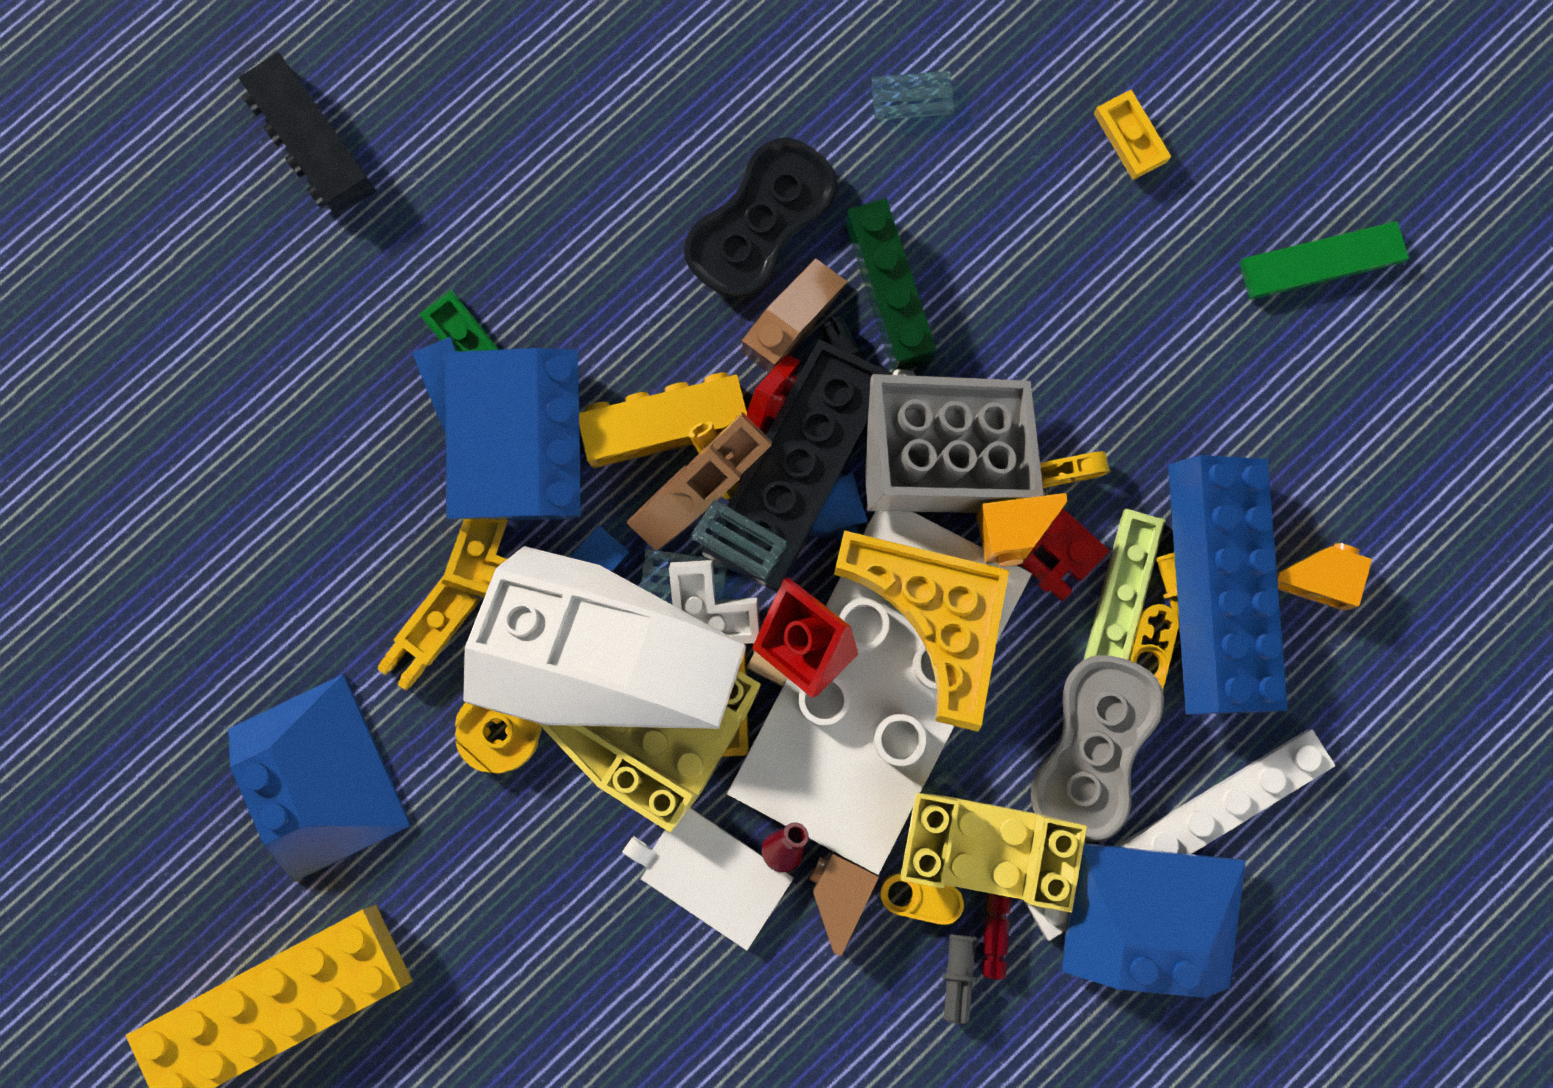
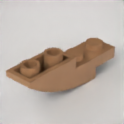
(700, 482)

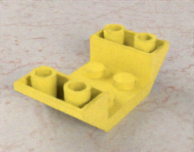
(993, 850)

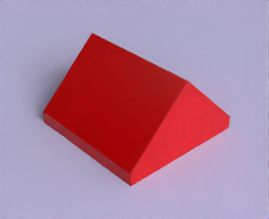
(805, 639)

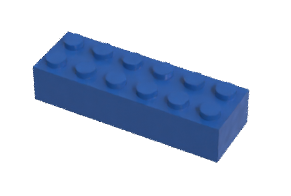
(1227, 585)

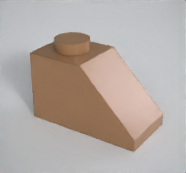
(841, 896)

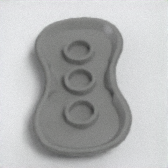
(1107, 718)

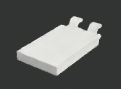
(712, 876)

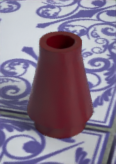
(785, 847)

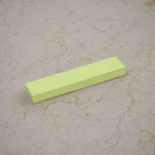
(1125, 585)

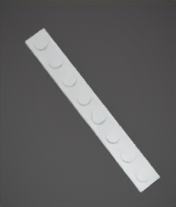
(1220, 808)

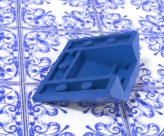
(315, 779)
(1154, 920)

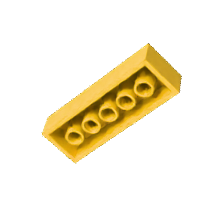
(272, 1005)

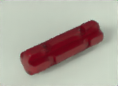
(996, 937)

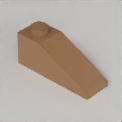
(792, 315)

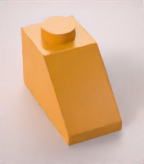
(1015, 526)
(1328, 577)

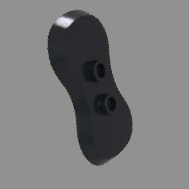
(742, 240)

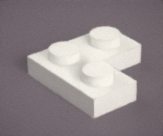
(695, 594)

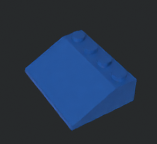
(512, 434)

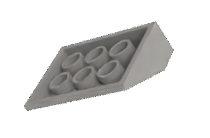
(949, 443)

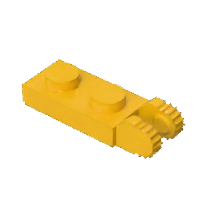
(429, 631)

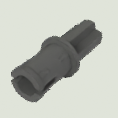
(959, 978)

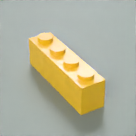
(658, 421)

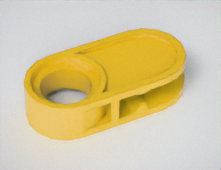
(1074, 469)
(927, 902)

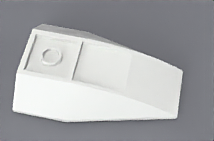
(593, 650)

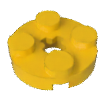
(498, 755)

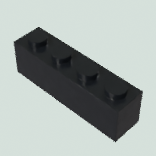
(306, 134)

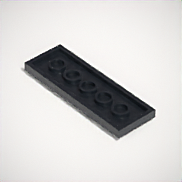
(807, 456)

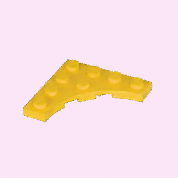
(948, 603)

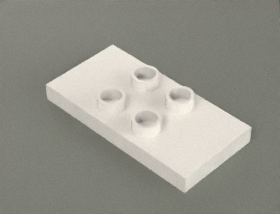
(871, 736)

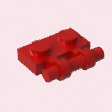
(1071, 548)

